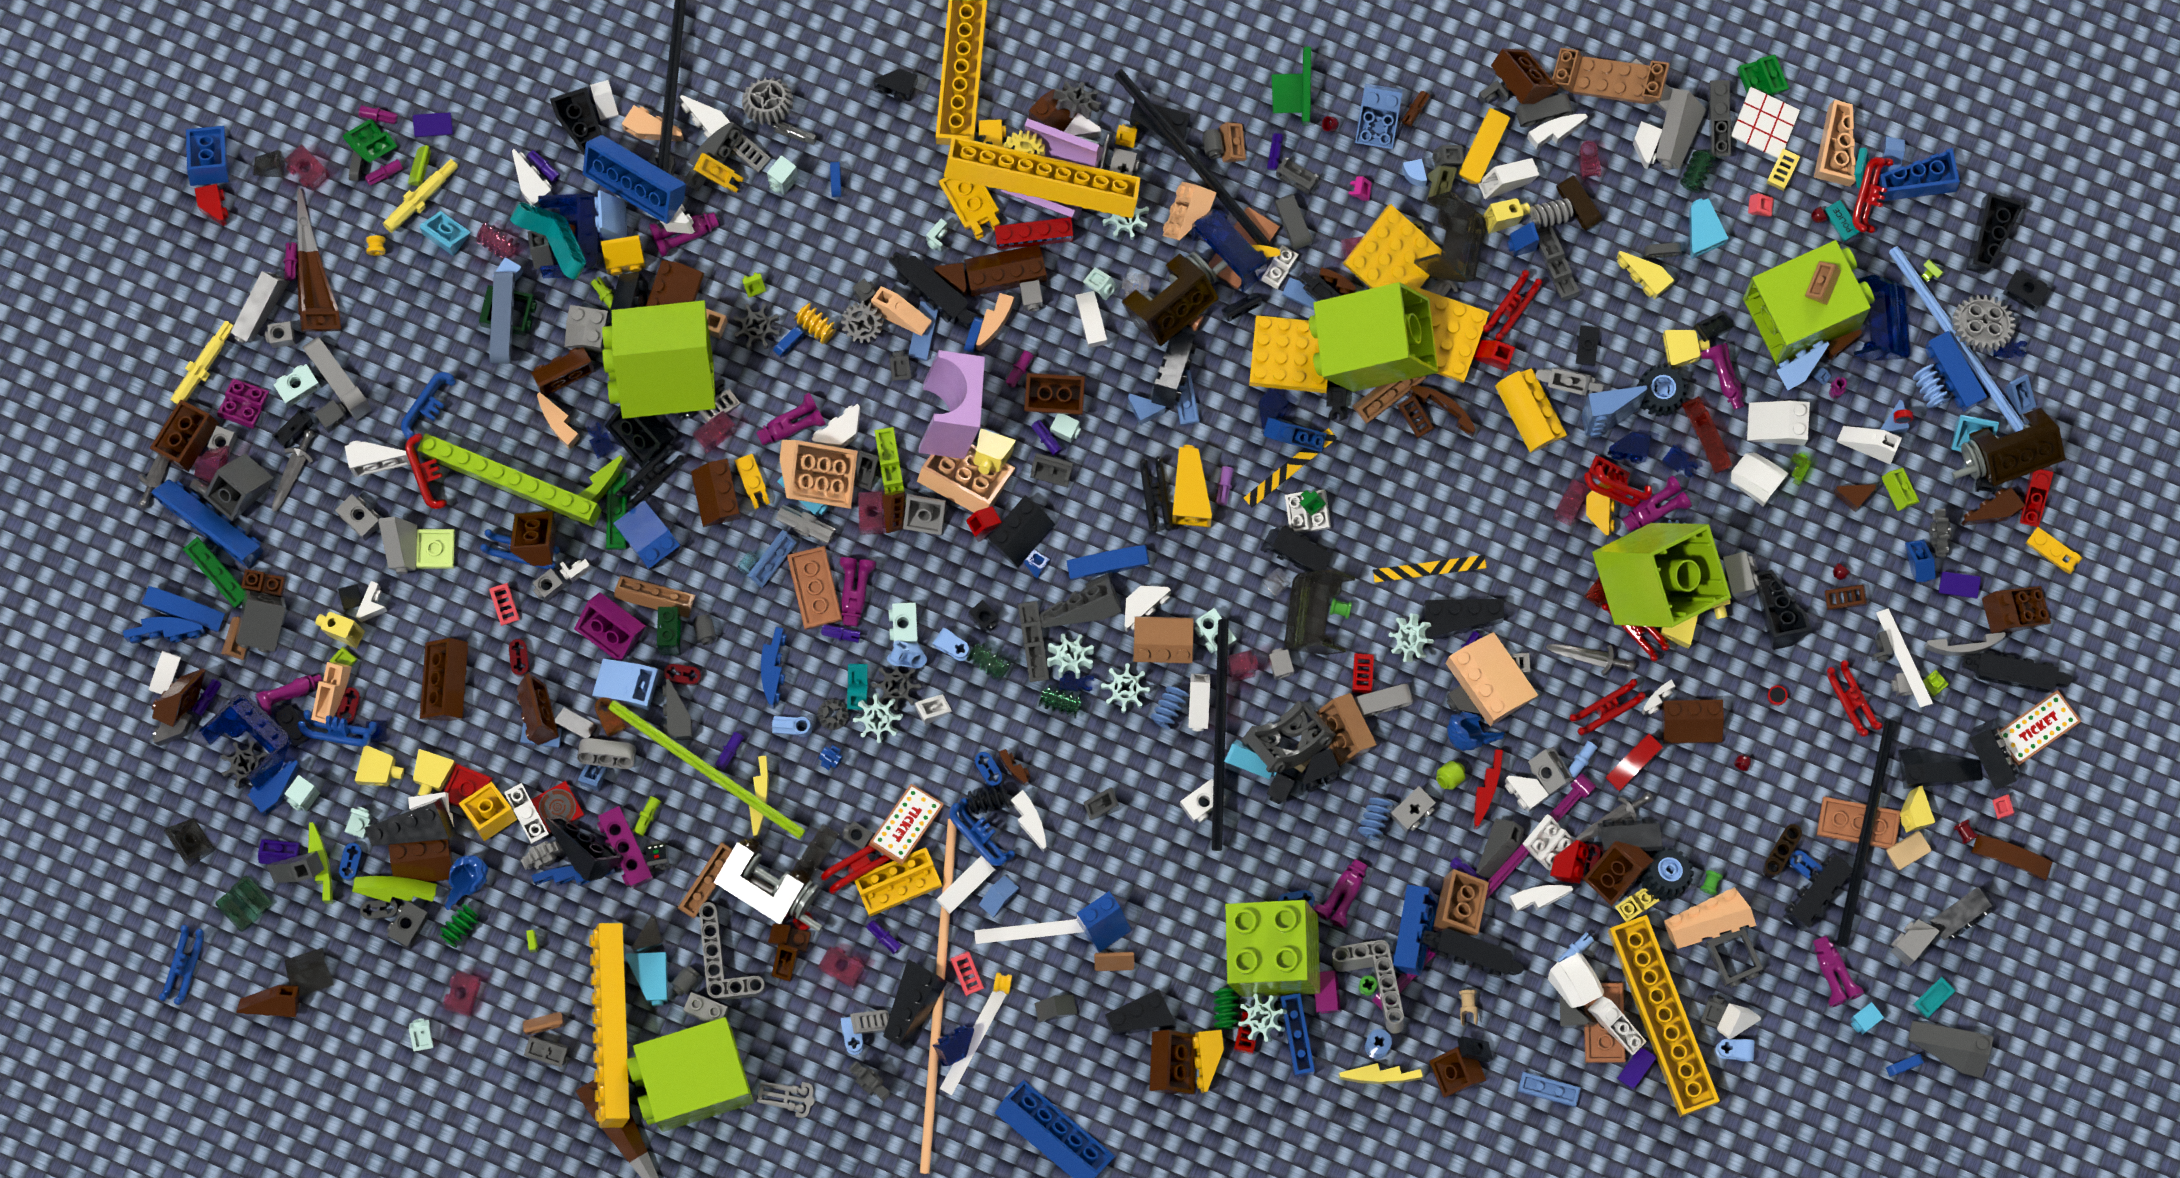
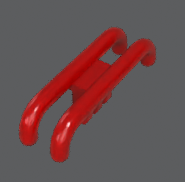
(1869, 193)
(1512, 306)
(423, 473)
(1617, 487)
(1636, 633)
(1852, 699)
(1607, 708)
(858, 866)

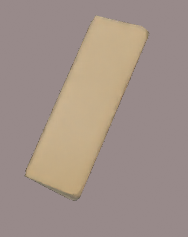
(1908, 850)

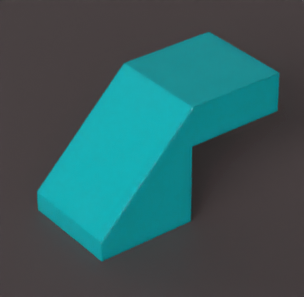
(857, 685)

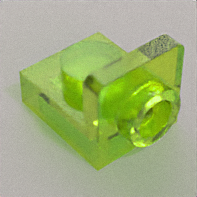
(1799, 472)

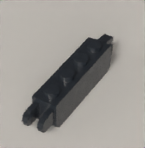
(932, 289)
(2016, 672)
(1471, 951)

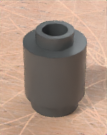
(1212, 143)
(704, 629)
(685, 981)

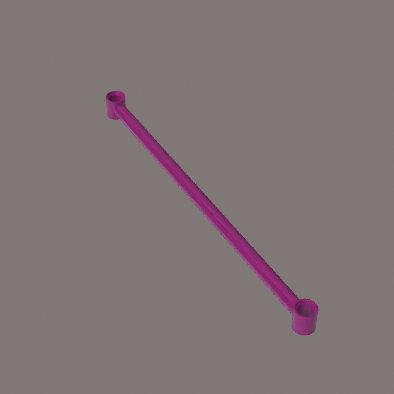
(1581, 788)

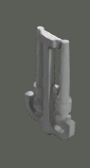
(809, 1100)

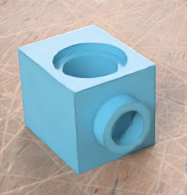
(1866, 1018)

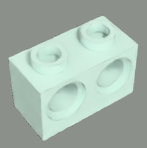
(782, 175)
(1210, 634)

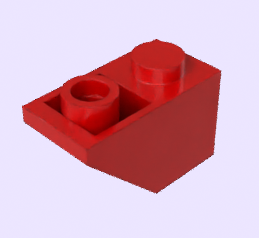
(210, 203)
(1494, 354)
(983, 522)
(1569, 863)

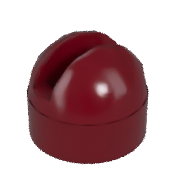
(1330, 126)
(1818, 215)
(1840, 572)
(1742, 762)

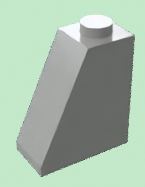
(399, 543)

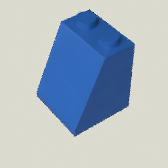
(1103, 922)

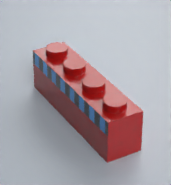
(1034, 233)

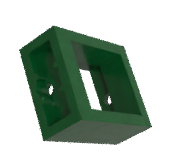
(486, 313)
(670, 632)

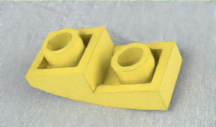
(1636, 904)

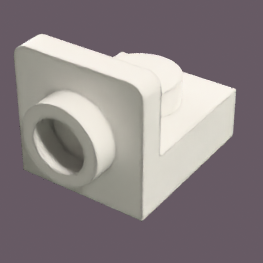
(578, 570)

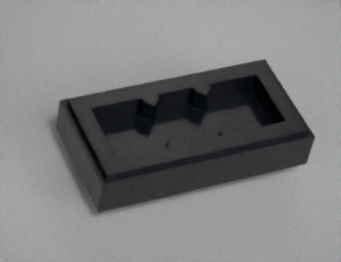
(1713, 326)
(1587, 345)
(1475, 1049)

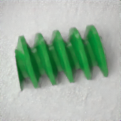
(459, 925)
(1225, 1009)

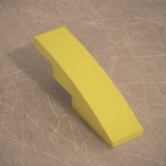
(761, 791)
(1372, 1075)

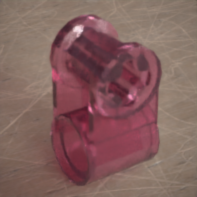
(1589, 164)

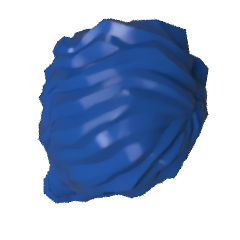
(1466, 732)
(465, 878)

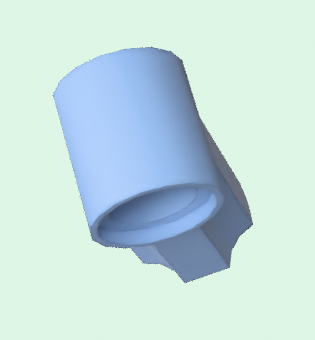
(790, 725)

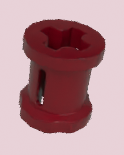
(1965, 831)

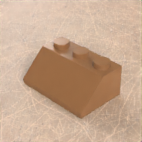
(1163, 639)
(1351, 730)
(1461, 903)

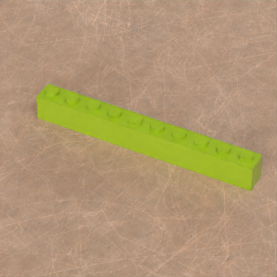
(509, 480)

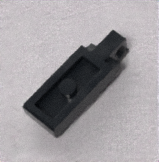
(1317, 287)

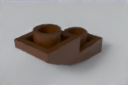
(1343, 285)
(263, 583)
(1018, 772)

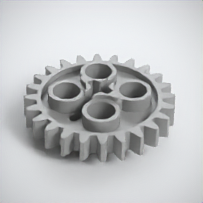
(1983, 323)

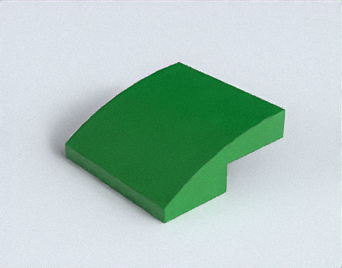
(1763, 76)
(1287, 93)
(369, 141)

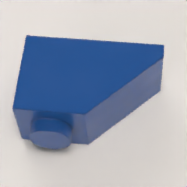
(1523, 240)
(1920, 560)

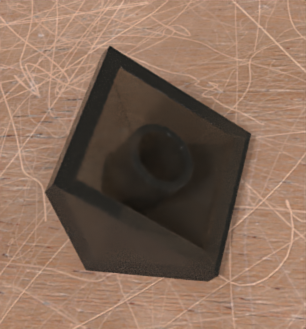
(189, 841)
(650, 938)
(309, 972)

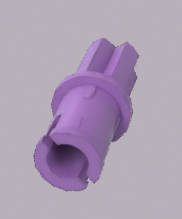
(1224, 486)

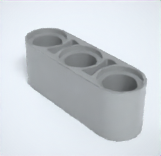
(1384, 700)
(606, 753)

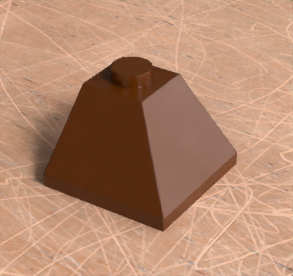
(1045, 112)
(1456, 1072)

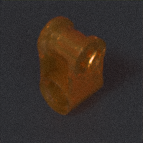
(610, 721)

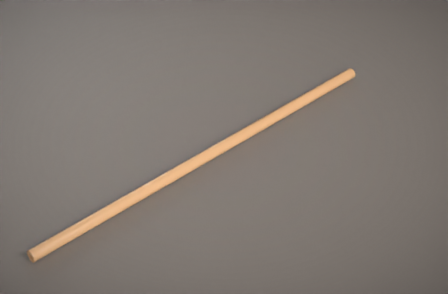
(938, 1007)

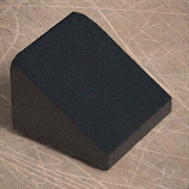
(350, 596)

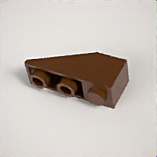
(1997, 510)
(275, 1001)

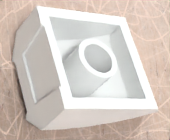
(1757, 477)
(1575, 981)

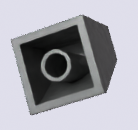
(237, 486)
(260, 621)

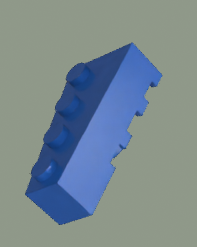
(1922, 178)
(1417, 916)

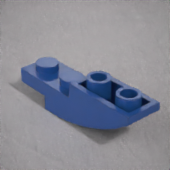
(172, 628)
(772, 675)

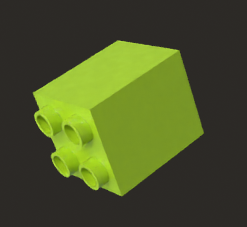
(1793, 321)
(1374, 337)
(659, 359)
(1661, 574)
(1272, 948)
(690, 1075)

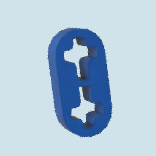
(835, 172)
(972, 338)
(789, 341)
(992, 767)
(1806, 860)
(355, 862)
(1298, 895)
(1904, 1065)

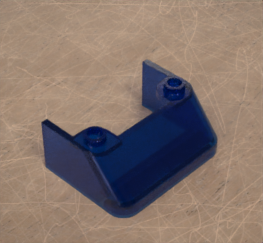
(578, 209)
(1230, 247)
(1886, 321)
(245, 715)

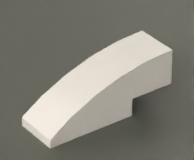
(1556, 129)
(1091, 319)
(1030, 819)
(965, 884)
(1538, 896)

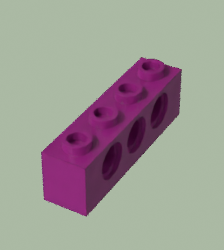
(615, 818)

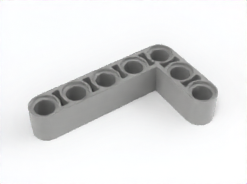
(337, 379)
(717, 960)
(1383, 978)

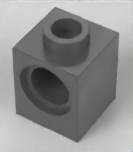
(331, 415)
(855, 827)

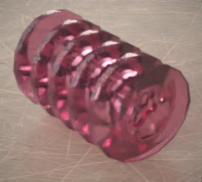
(495, 242)

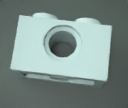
(294, 395)
(905, 612)
(301, 794)

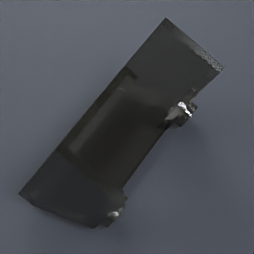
(1462, 240)
(1309, 611)

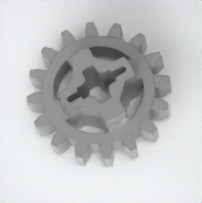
(854, 318)
(541, 855)

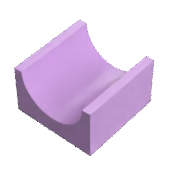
(1066, 148)
(959, 383)

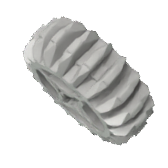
(771, 105)

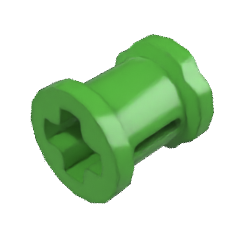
(1340, 608)
(1711, 882)
(1371, 980)

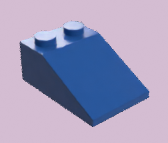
(206, 155)
(646, 534)

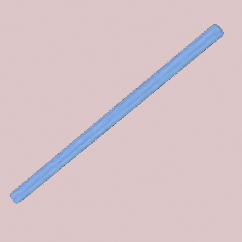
(1946, 324)

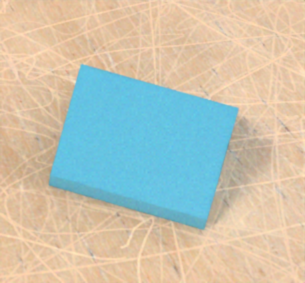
(445, 232)
(1967, 425)

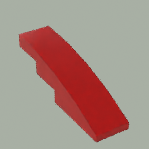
(1485, 794)

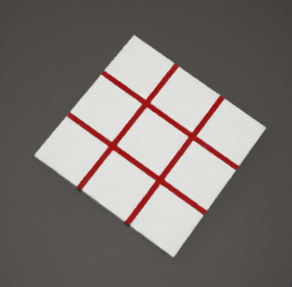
(1765, 122)

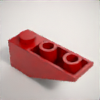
(2036, 496)

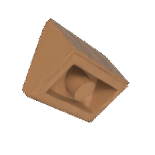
(1233, 142)
(1823, 282)
(230, 646)
(1114, 961)
(543, 1023)

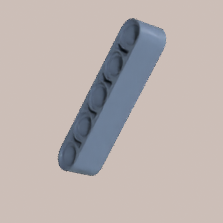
(502, 317)

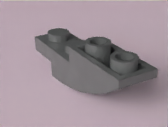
(1720, 118)
(716, 146)

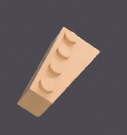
(1836, 150)
(1709, 919)

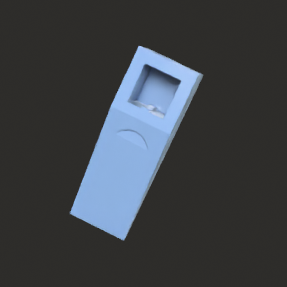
(1798, 369)

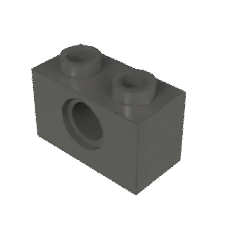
(407, 937)

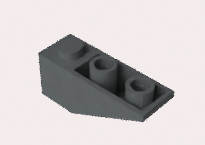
(678, 719)
(1501, 844)
(296, 868)

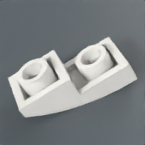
(1279, 267)
(164, 672)
(1654, 701)

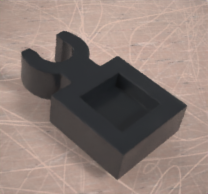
(1336, 399)

